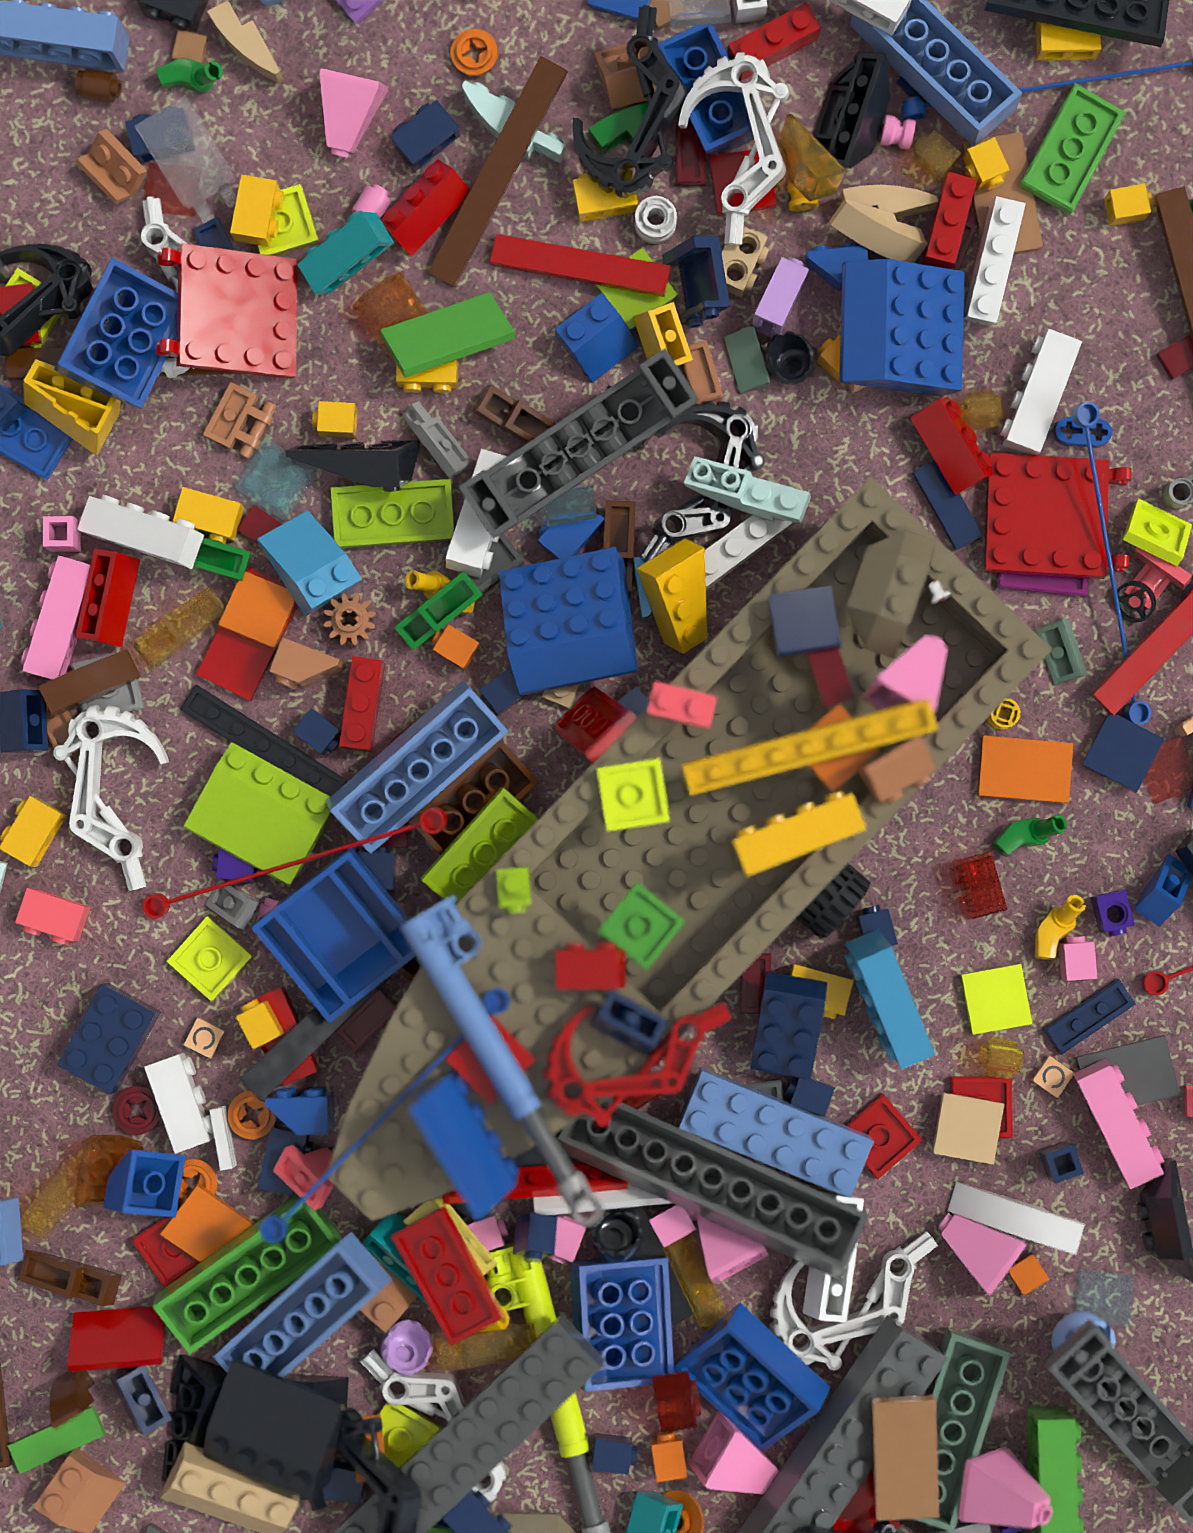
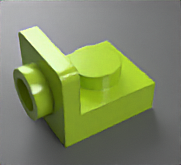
(514, 889)

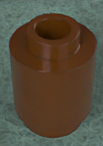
(98, 85)

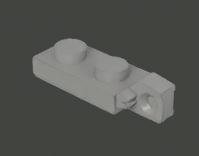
(437, 440)

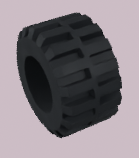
(834, 902)

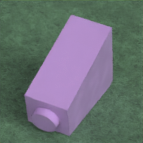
(779, 297)

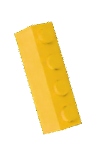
(798, 834)

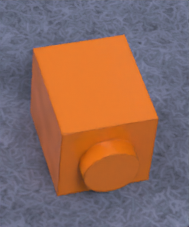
(455, 646)
(668, 1456)

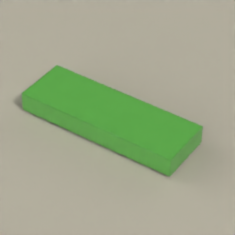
(51, 1443)

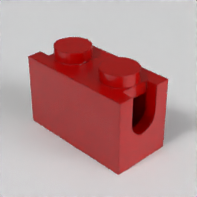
(591, 967)

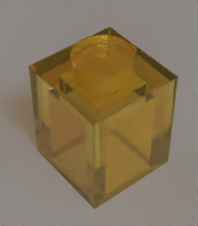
(935, 155)

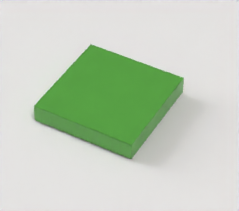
(641, 926)

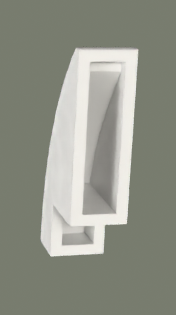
(1016, 1217)

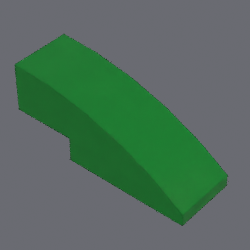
(618, 127)
(221, 559)
(438, 610)

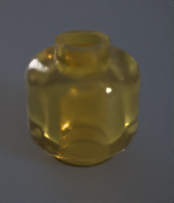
(981, 409)
(1001, 1058)

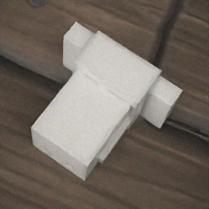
(937, 592)

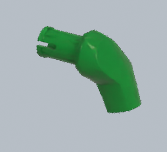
(189, 74)
(1028, 833)

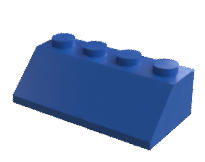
(721, 117)

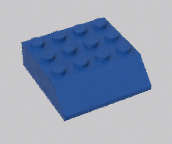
(902, 326)
(568, 621)
(337, 934)

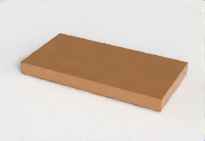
(1014, 152)
(905, 1457)

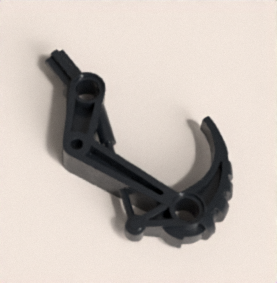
(661, 110)
(56, 295)
(690, 518)
(397, 1493)

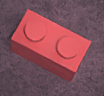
(681, 706)
(52, 915)

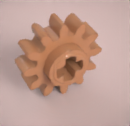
(351, 608)

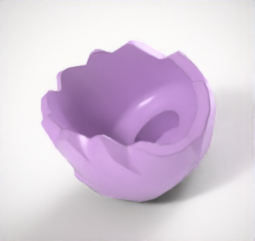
(406, 1347)

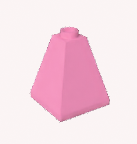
(348, 108)
(911, 676)
(981, 1249)
(727, 1250)
(731, 1461)
(1002, 1492)

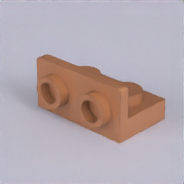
(112, 167)

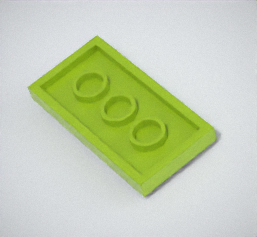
(377, 518)
(479, 846)

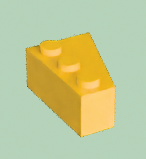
(677, 594)

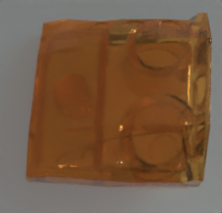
(387, 305)
(98, 1161)

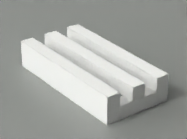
(223, 1138)

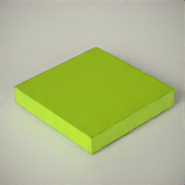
(634, 303)

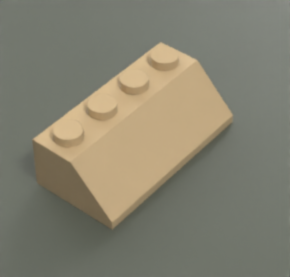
(228, 1493)

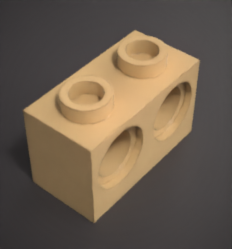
(735, 259)

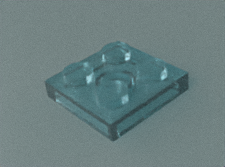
(275, 480)

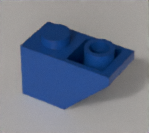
(828, 262)

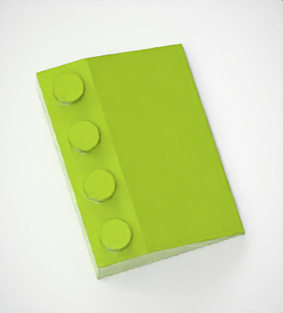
(259, 813)

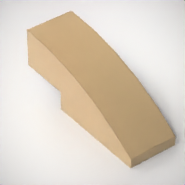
(244, 41)
(893, 199)
(879, 231)

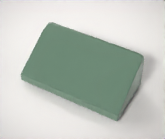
(747, 360)
(1065, 659)

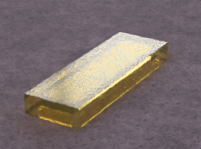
(695, 1281)

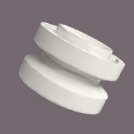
(655, 206)

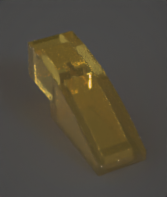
(179, 628)

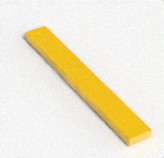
(810, 746)

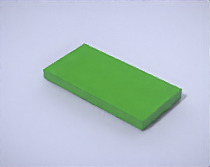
(1072, 149)
(447, 334)

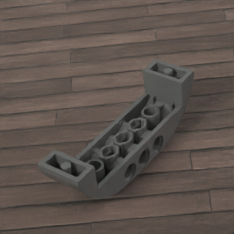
(580, 445)
(1127, 1413)

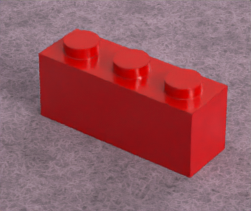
(778, 37)
(425, 207)
(949, 221)
(952, 445)
(107, 597)
(362, 704)
(287, 1017)

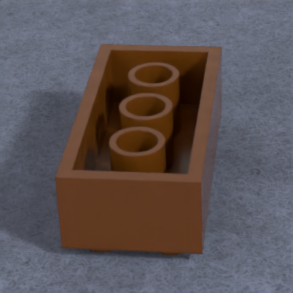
(474, 789)

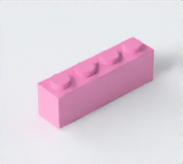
(58, 620)
(1119, 1124)

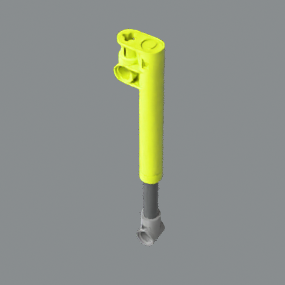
(531, 1292)

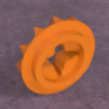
(480, 40)
(250, 1129)
(207, 1177)

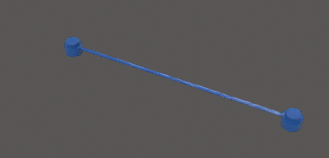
(915, 109)
(1086, 415)
(275, 1226)

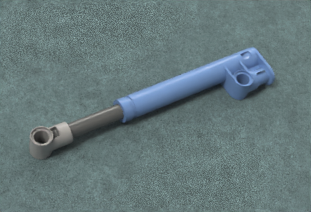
(435, 945)

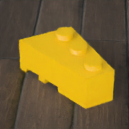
(70, 406)

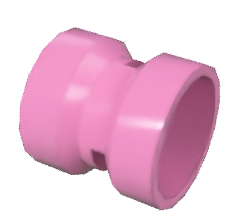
(897, 132)

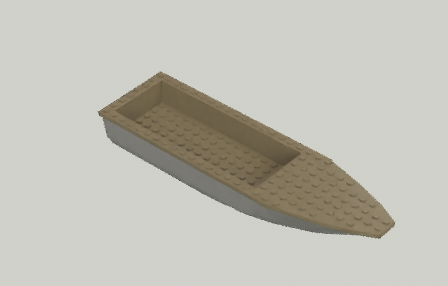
(686, 863)

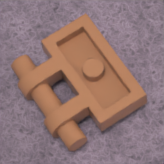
(231, 417)

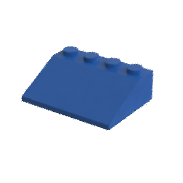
(119, 333)
(464, 1142)
(625, 1317)
(753, 1378)

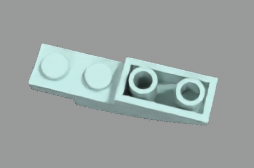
(494, 112)
(746, 493)

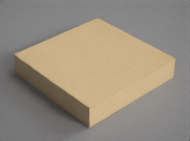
(967, 1128)

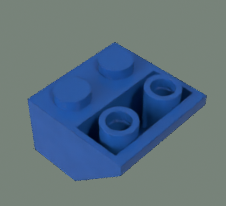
(304, 1112)

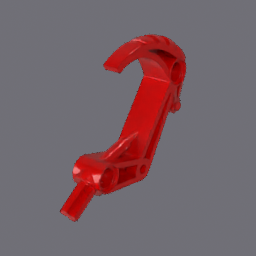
(669, 1079)

